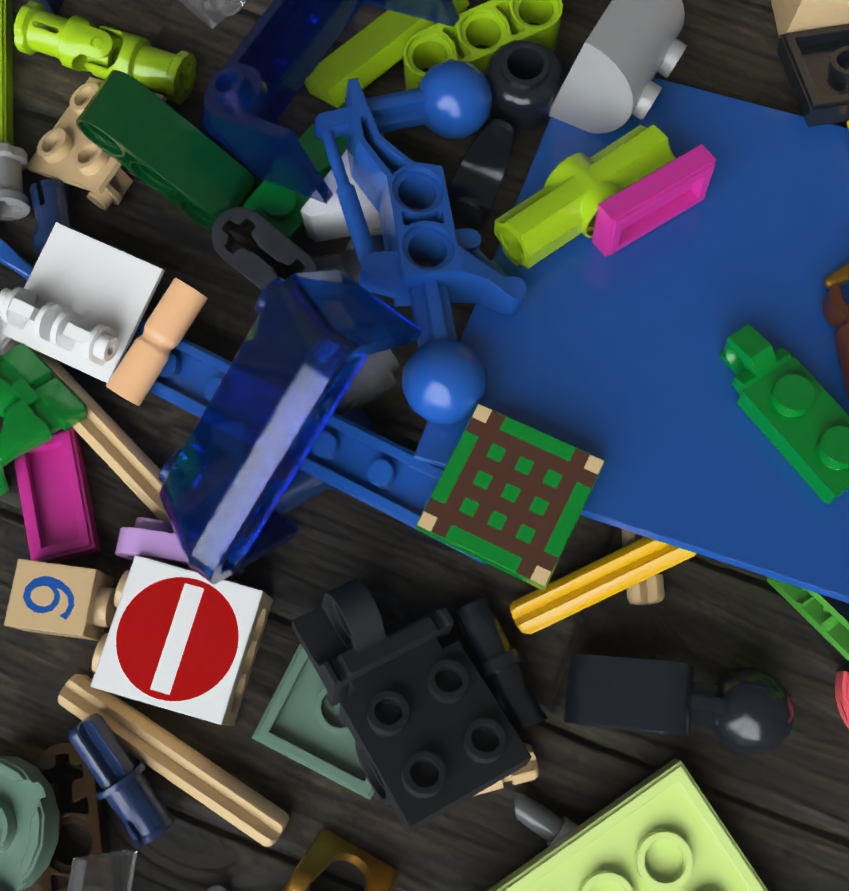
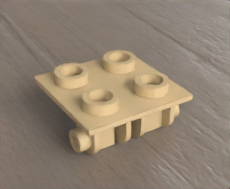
(76, 160)

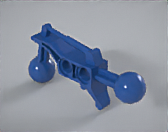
(452, 100)

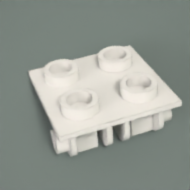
(80, 302)

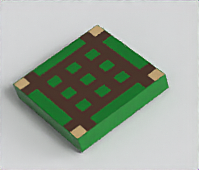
(510, 496)

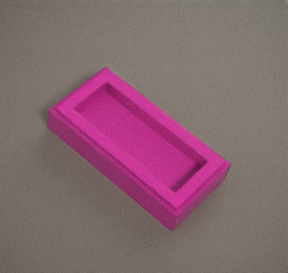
(653, 200)
(57, 500)

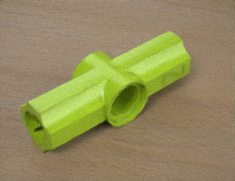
(573, 193)

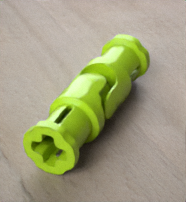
(104, 49)

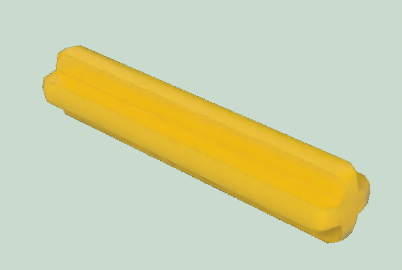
(595, 583)

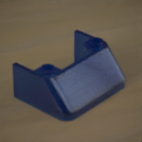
(269, 72)
(269, 415)

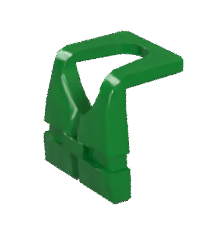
(32, 405)

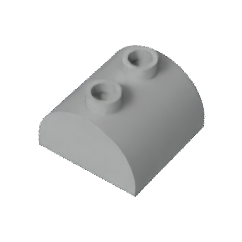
(618, 65)

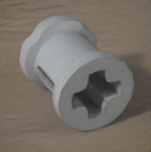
(13, 202)

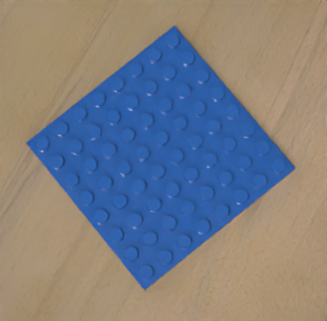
(631, 342)

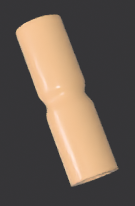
(152, 349)

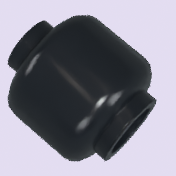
(523, 83)

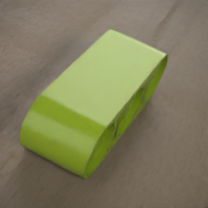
(486, 24)

